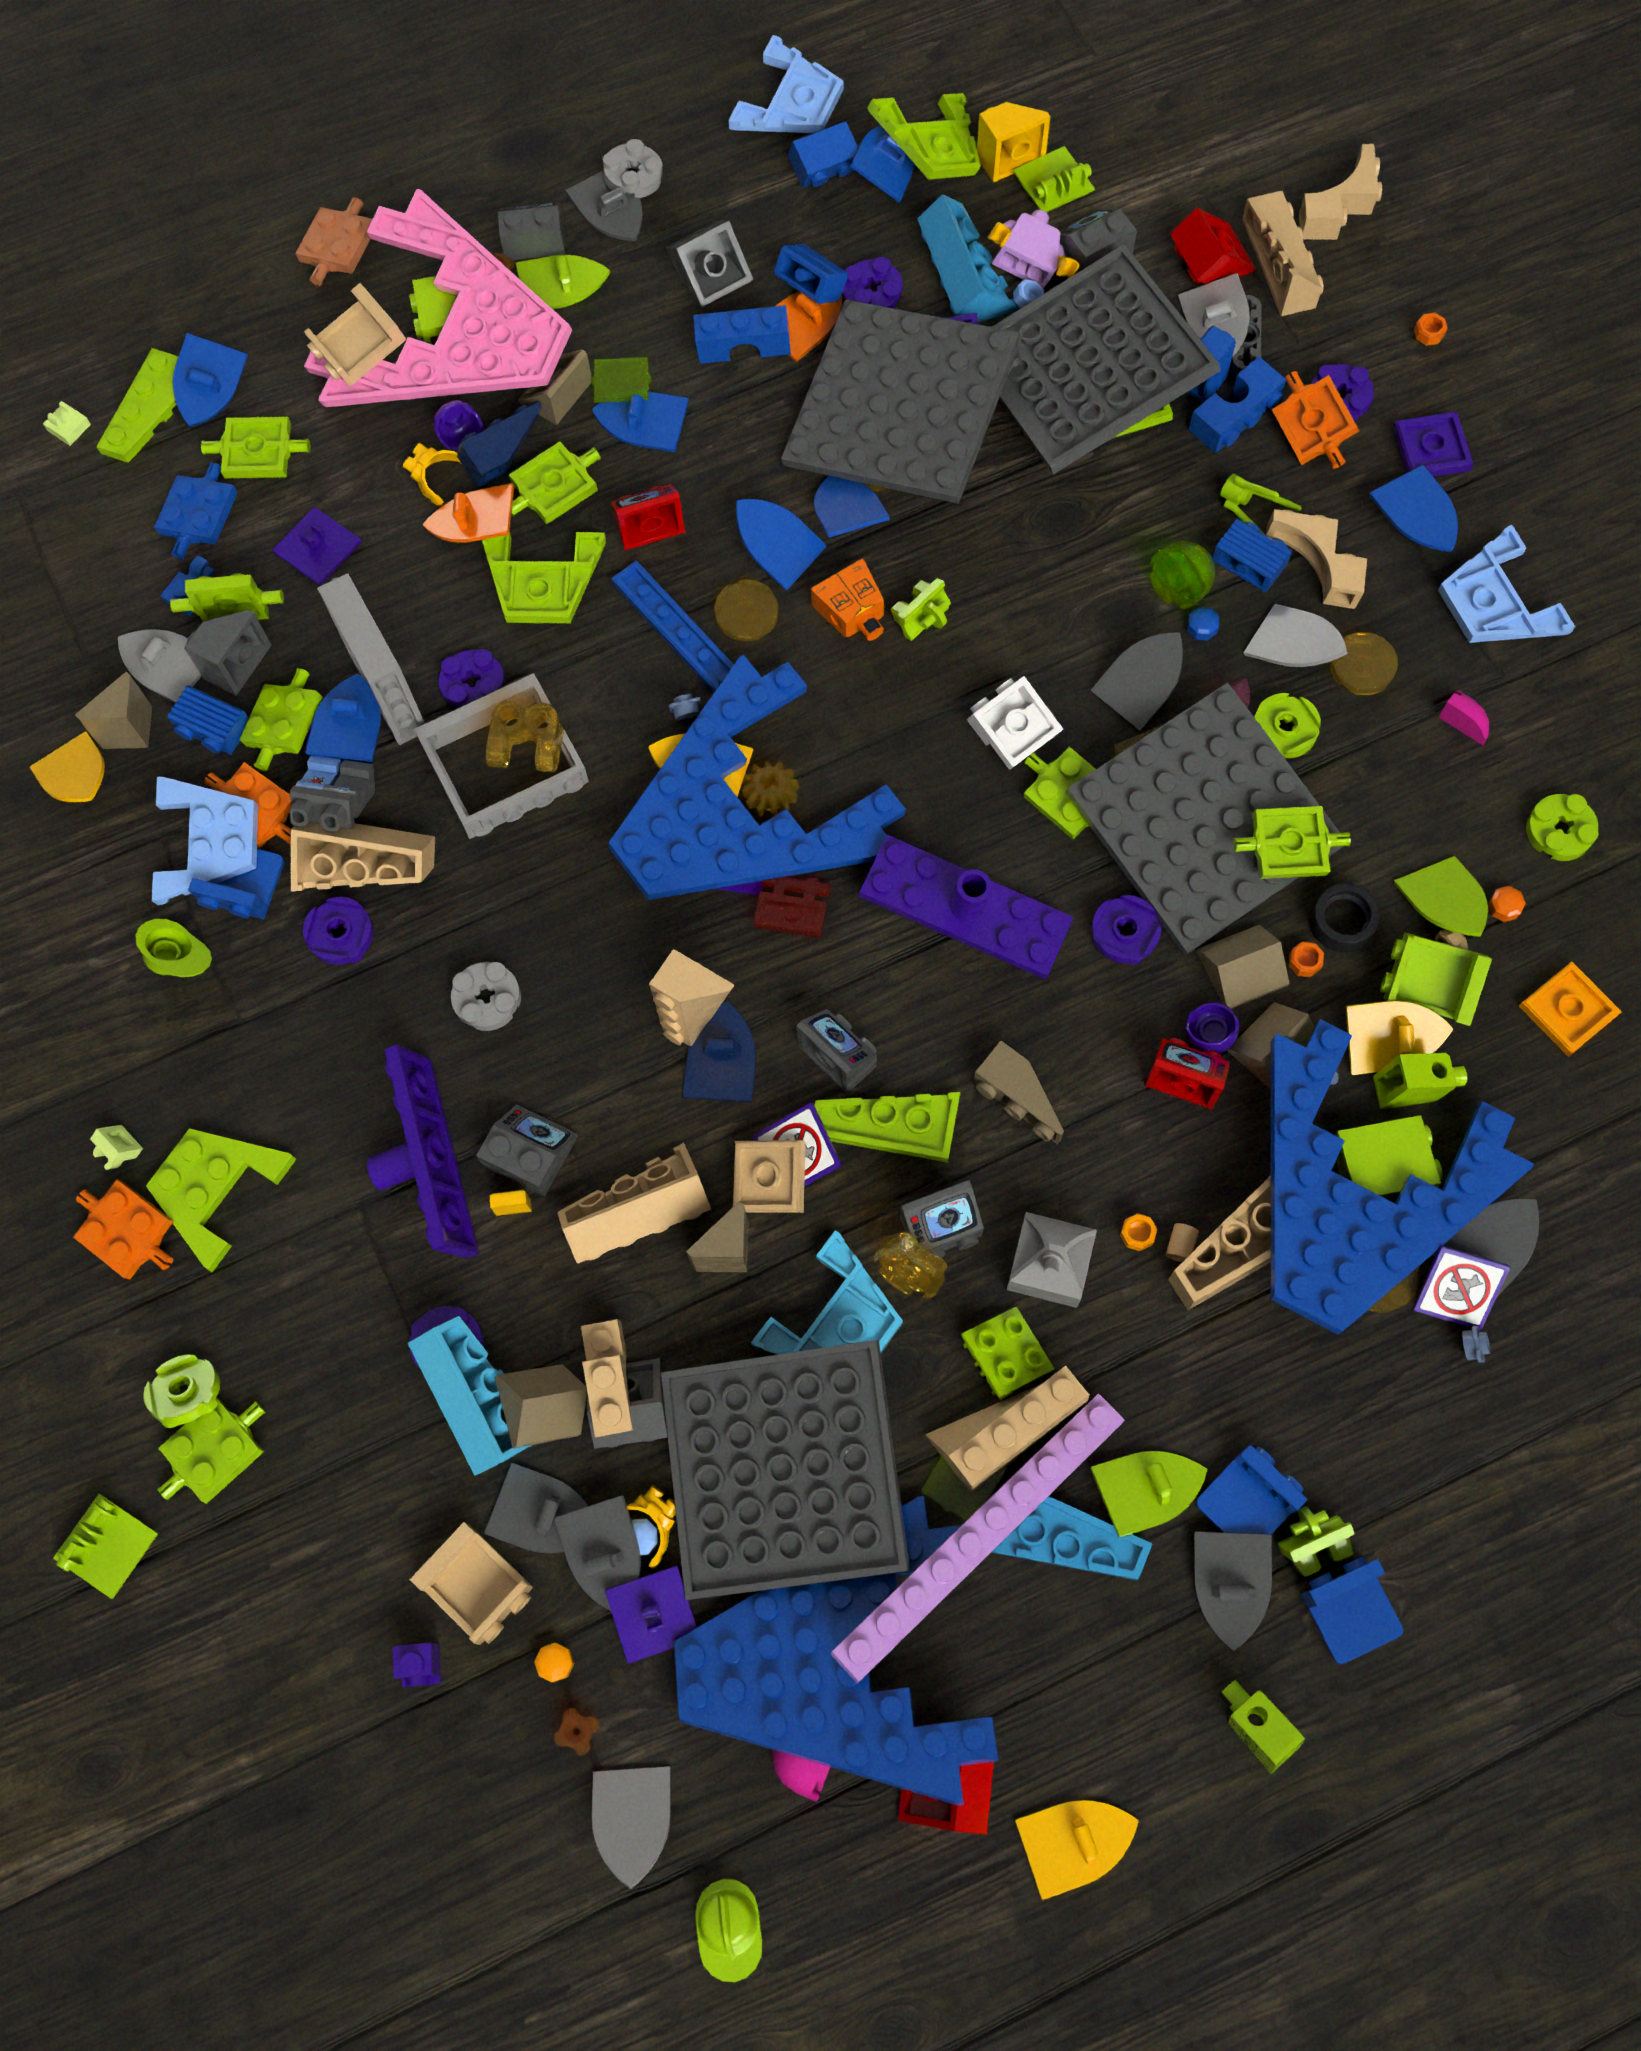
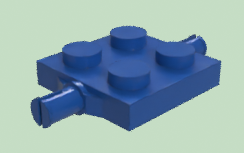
(196, 510)

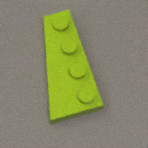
(142, 409)
(901, 1125)

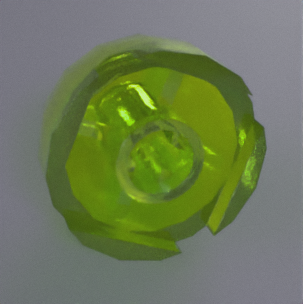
(1182, 573)

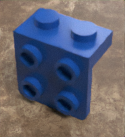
(243, 894)
(1251, 1495)
(1352, 1610)

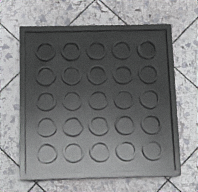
(1098, 359)
(901, 400)
(1180, 801)
(784, 1471)

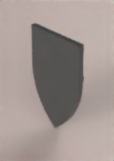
(606, 209)
(1142, 678)
(1501, 1233)
(528, 1509)
(600, 1546)
(1233, 1582)

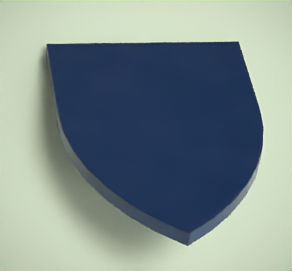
(722, 1059)

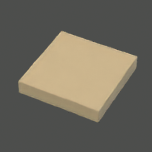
(770, 1176)

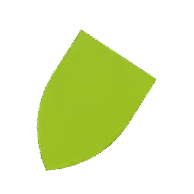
(562, 278)
(1447, 897)
(1147, 1488)

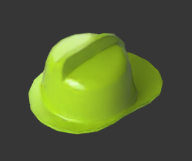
(171, 949)
(728, 1930)

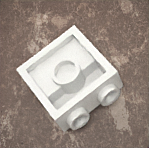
(1014, 721)

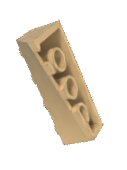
(1282, 253)
(358, 856)
(686, 997)
(635, 1207)
(1229, 1253)
(1001, 1433)

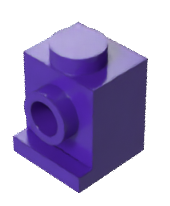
(417, 1664)

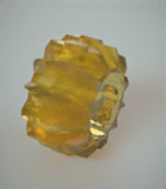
(770, 788)

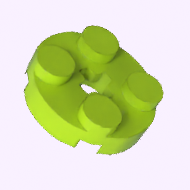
(1289, 709)
(1570, 810)
(197, 1400)

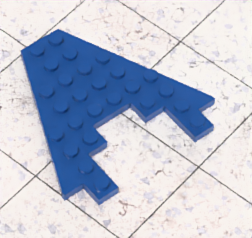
(772, 1682)

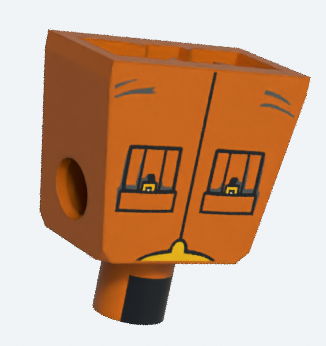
(850, 601)

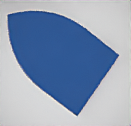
(883, 163)
(205, 378)
(643, 422)
(847, 506)
(1419, 509)
(777, 540)
(346, 722)

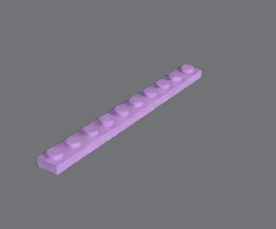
(976, 1539)

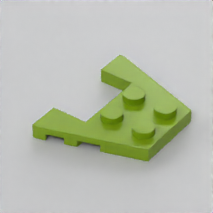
(935, 147)
(542, 588)
(200, 1177)

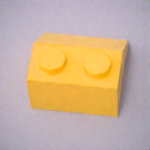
(1010, 138)

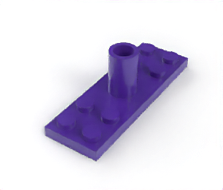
(966, 906)
(425, 1155)

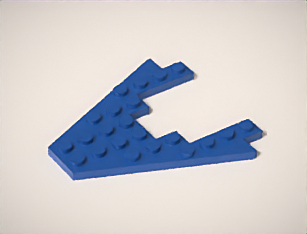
(698, 835)
(1337, 1241)

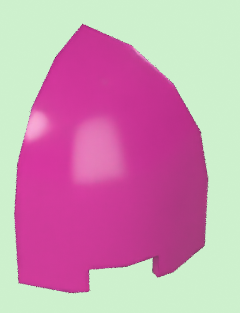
(1466, 716)
(800, 1774)

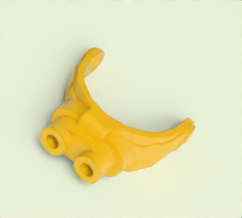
(423, 459)
(661, 1512)

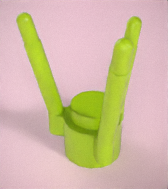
(1239, 491)

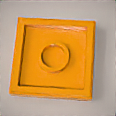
(1570, 1009)

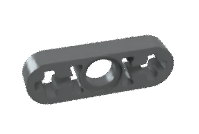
(1253, 347)

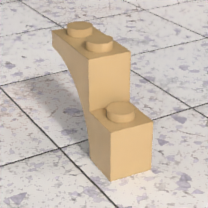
(1327, 210)
(1315, 538)
(607, 1377)

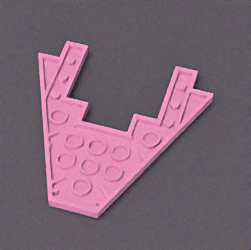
(492, 337)

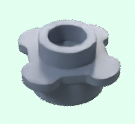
(685, 707)
(1476, 1344)

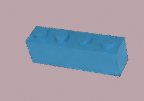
(963, 262)

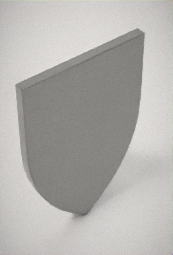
(1218, 305)
(1296, 639)
(159, 661)
(631, 1819)

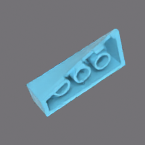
(466, 1392)

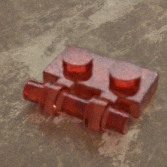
(789, 913)

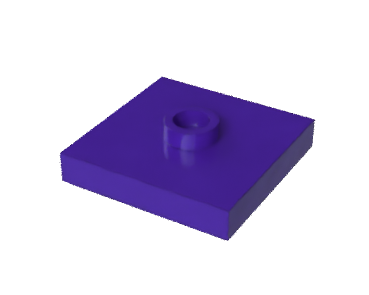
(1433, 442)

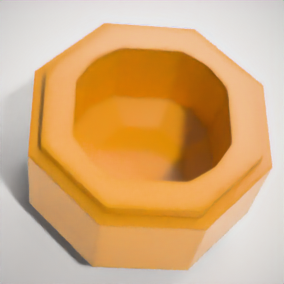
(1138, 1232)
(554, 1662)

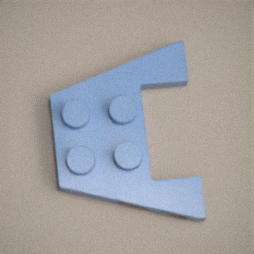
(801, 101)
(1487, 602)
(220, 836)

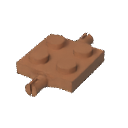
(335, 241)

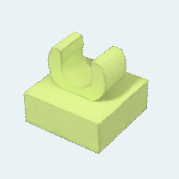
(66, 423)
(116, 1145)

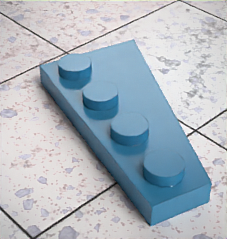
(1075, 1540)

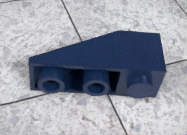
(493, 450)

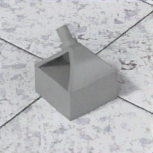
(1051, 1260)

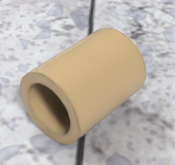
(1181, 1242)

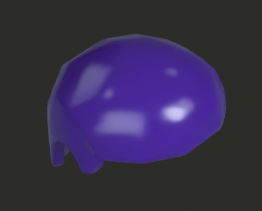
(454, 422)
(1212, 1027)

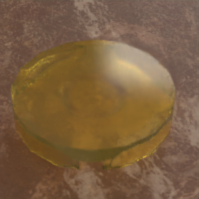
(746, 610)
(1368, 664)

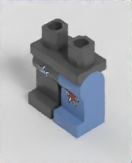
(331, 793)

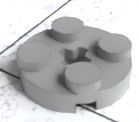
(635, 156)
(503, 1003)

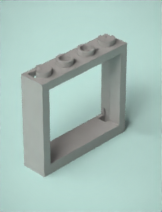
(372, 657)
(476, 716)

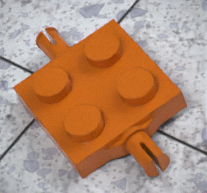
(1315, 419)
(272, 801)
(123, 1229)

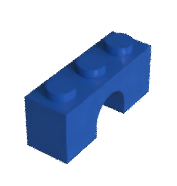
(761, 327)
(1220, 422)

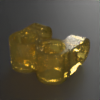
(525, 729)

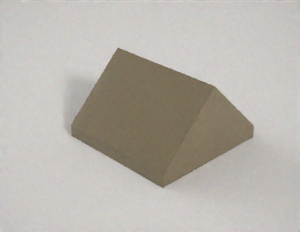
(564, 388)
(118, 716)
(1245, 966)
(1253, 1046)
(723, 1245)
(542, 1404)

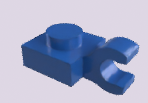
(176, 589)

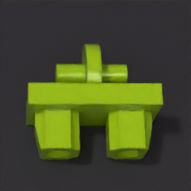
(925, 610)
(1315, 1534)

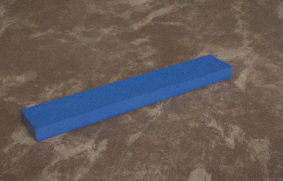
(673, 624)

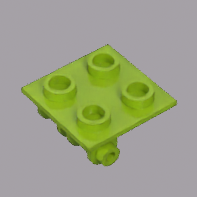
(1054, 179)
(1006, 1352)
(105, 1546)

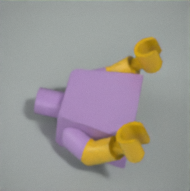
(1031, 249)

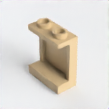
(356, 339)
(473, 1584)

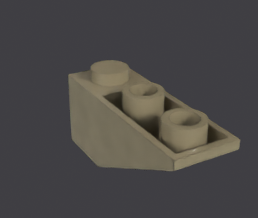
(1014, 1084)

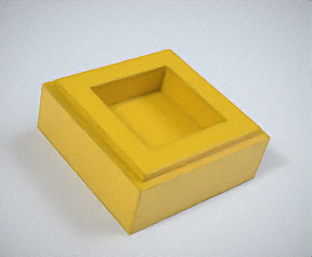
(510, 1202)

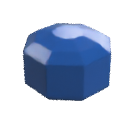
(1203, 623)

